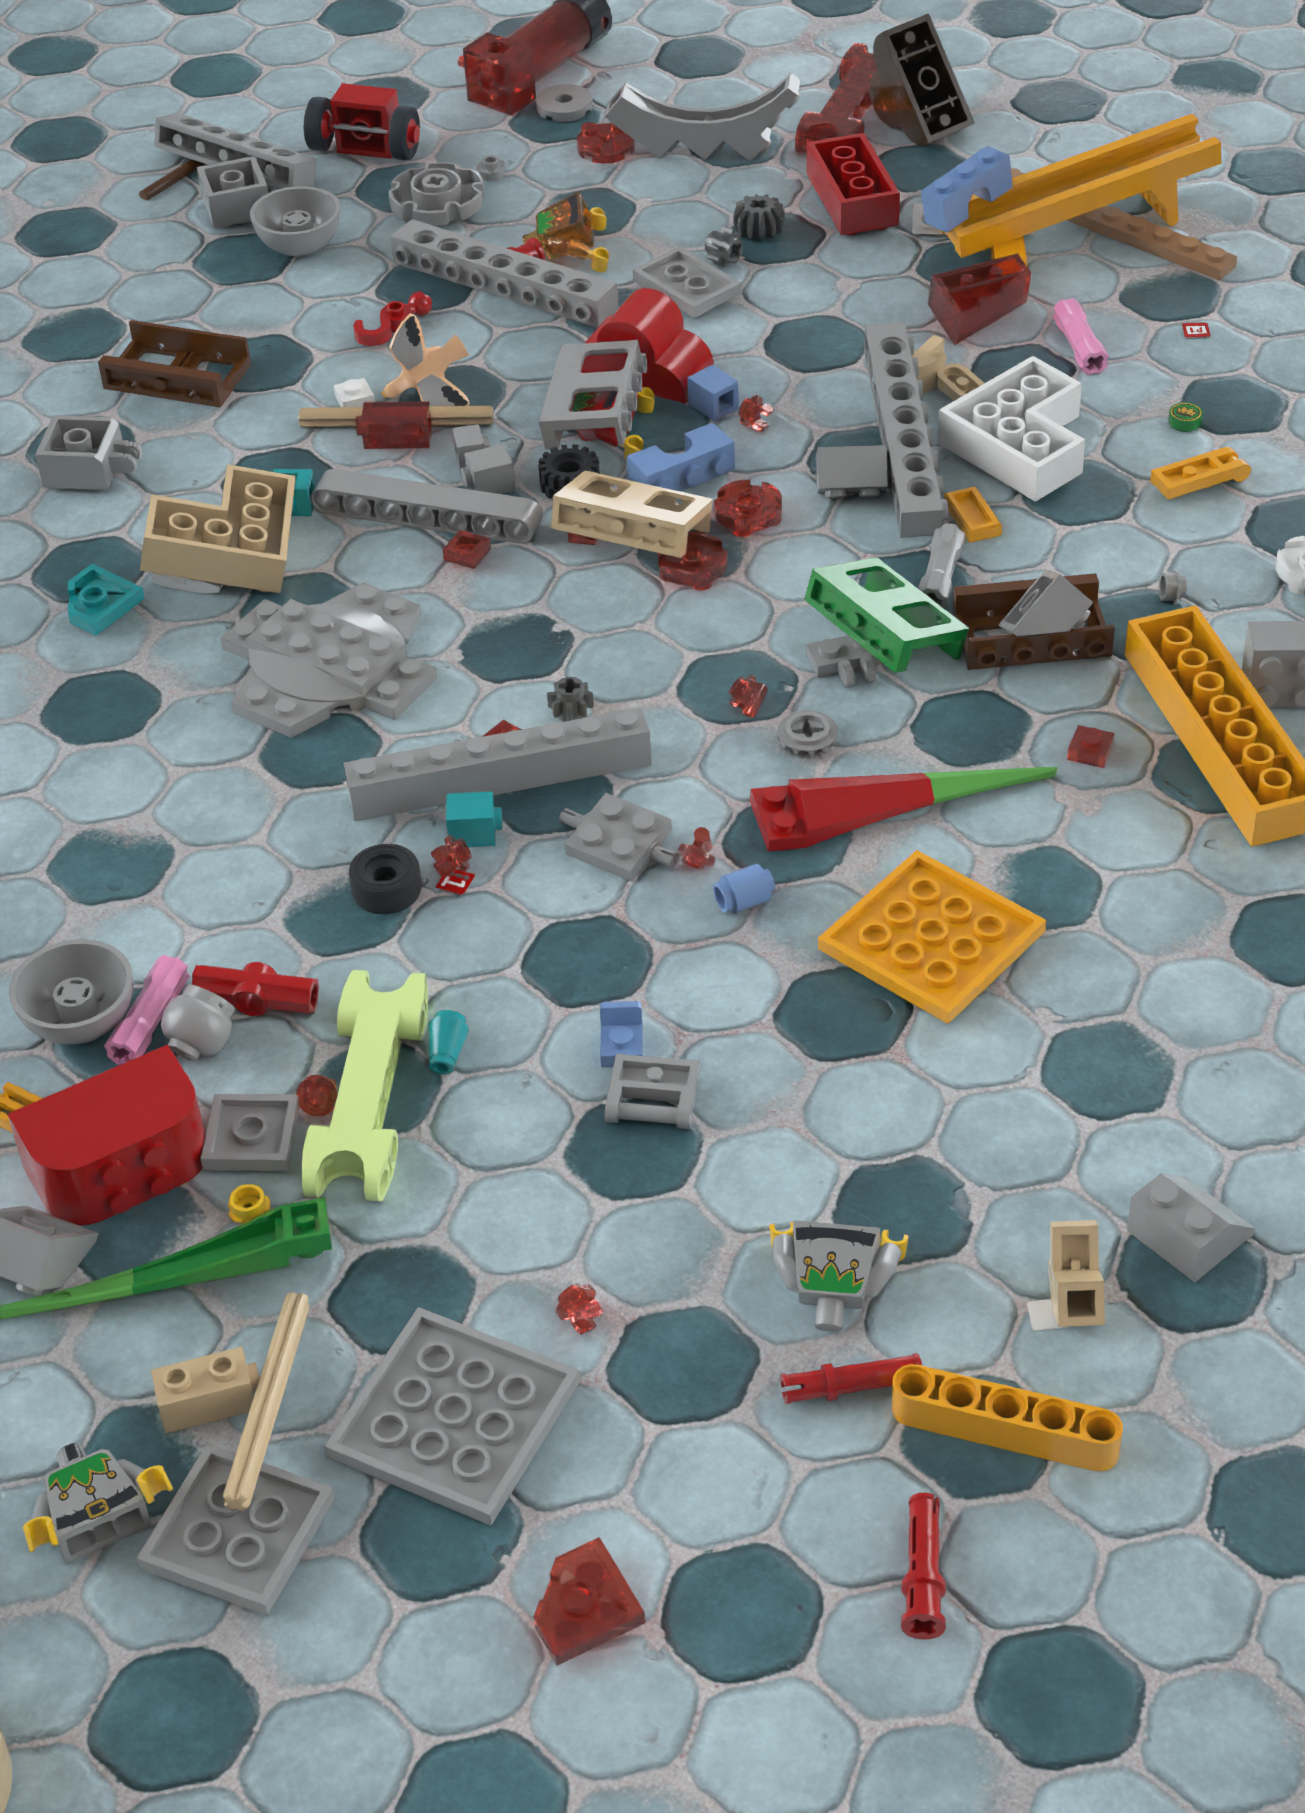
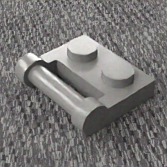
(652, 1080)

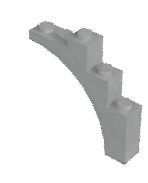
(663, 125)

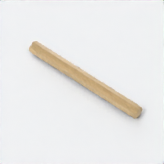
(439, 414)
(266, 1402)

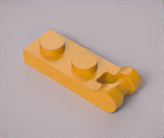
(1199, 472)

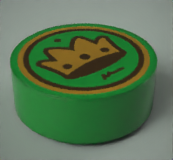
(1185, 416)

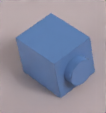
(713, 393)

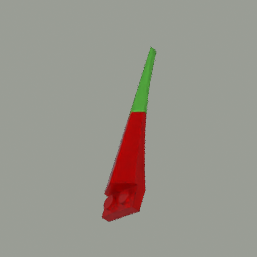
(826, 807)

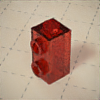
(395, 425)

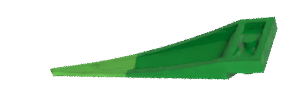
(247, 1249)

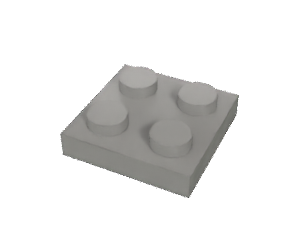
(250, 1132)

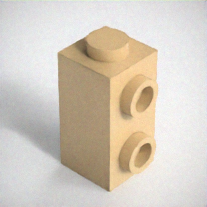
(204, 1389)

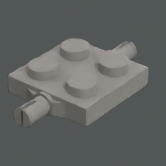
(618, 837)

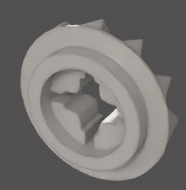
(819, 725)

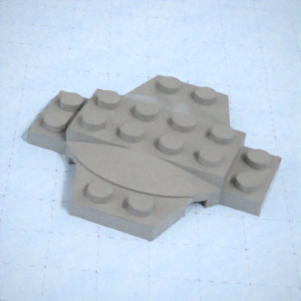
(327, 658)

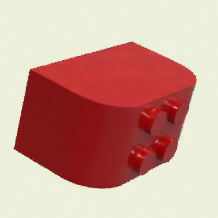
(112, 1139)

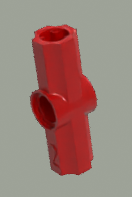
(258, 988)

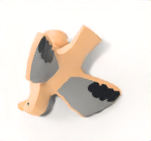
(425, 366)

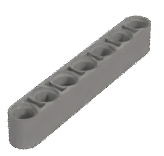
(426, 506)

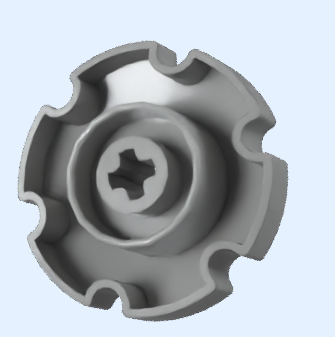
(436, 193)

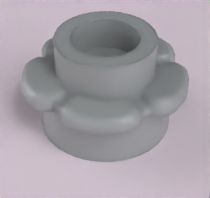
(491, 168)
(1172, 586)

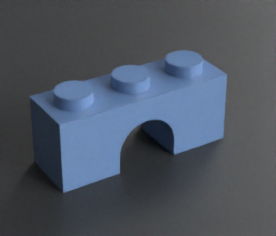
(947, 198)
(706, 456)

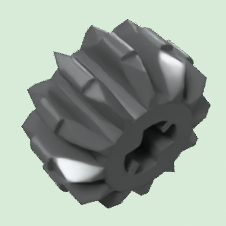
(758, 217)

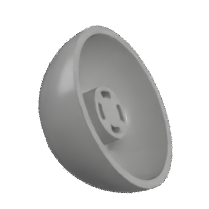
(296, 219)
(72, 991)

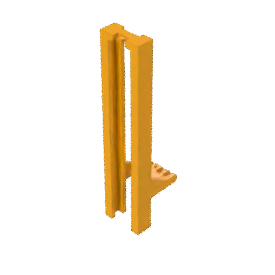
(1150, 177)

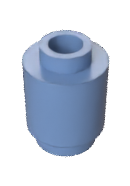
(744, 888)

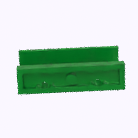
(883, 616)

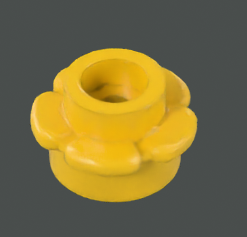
(247, 1203)

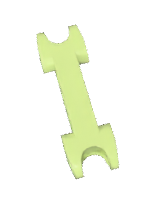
(355, 1137)

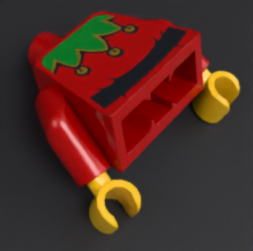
(604, 401)

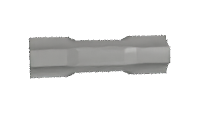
(944, 553)

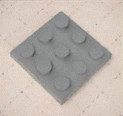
(236, 1552)

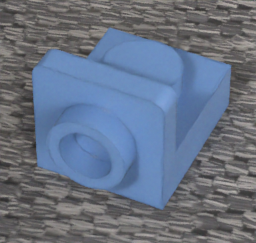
(620, 1030)

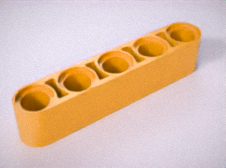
(1028, 1423)

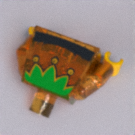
(568, 230)

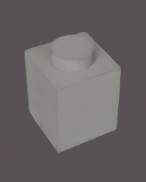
(489, 470)

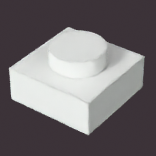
(353, 393)

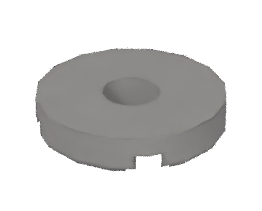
(564, 102)

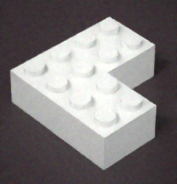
(1017, 428)

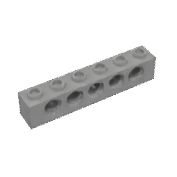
(217, 144)

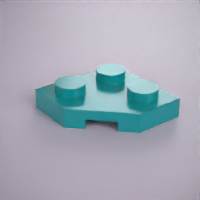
(100, 598)

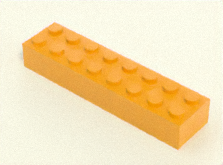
(1221, 722)

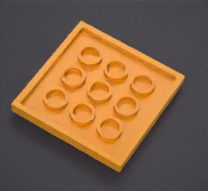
(932, 936)

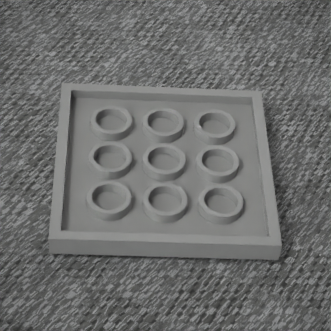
(453, 1415)

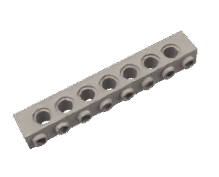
(505, 273)
(904, 430)

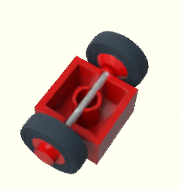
(364, 123)

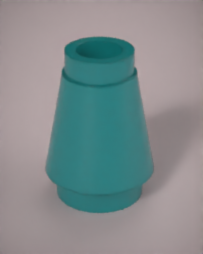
(446, 1038)

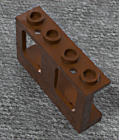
(181, 378)
(987, 604)

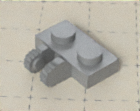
(842, 657)

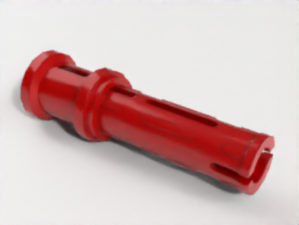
(923, 1583)

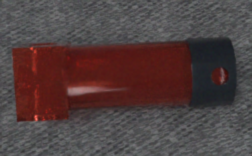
(505, 69)

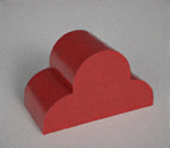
(659, 328)

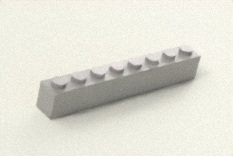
(498, 763)

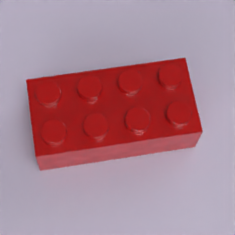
(853, 184)

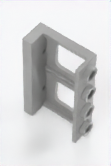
(569, 381)

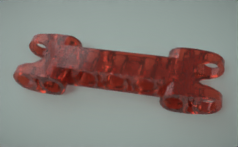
(846, 106)

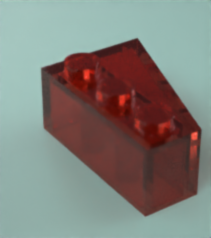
(978, 295)

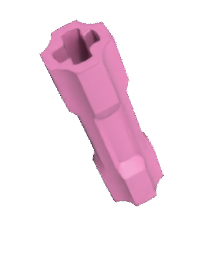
(1087, 348)
(135, 1031)

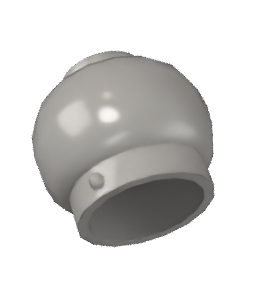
(197, 1023)

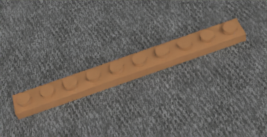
(1155, 239)

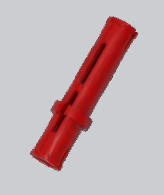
(852, 1378)

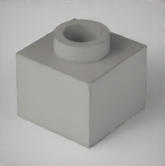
(467, 440)

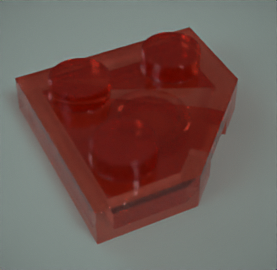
(585, 1603)

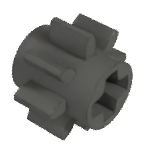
(723, 246)
(570, 699)

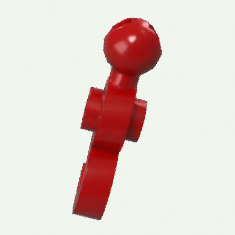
(391, 318)

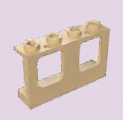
(630, 513)

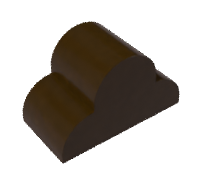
(917, 83)

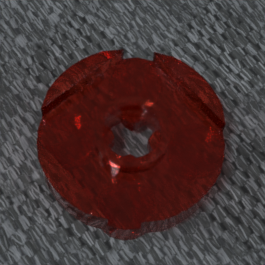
(604, 142)
(761, 509)
(699, 572)

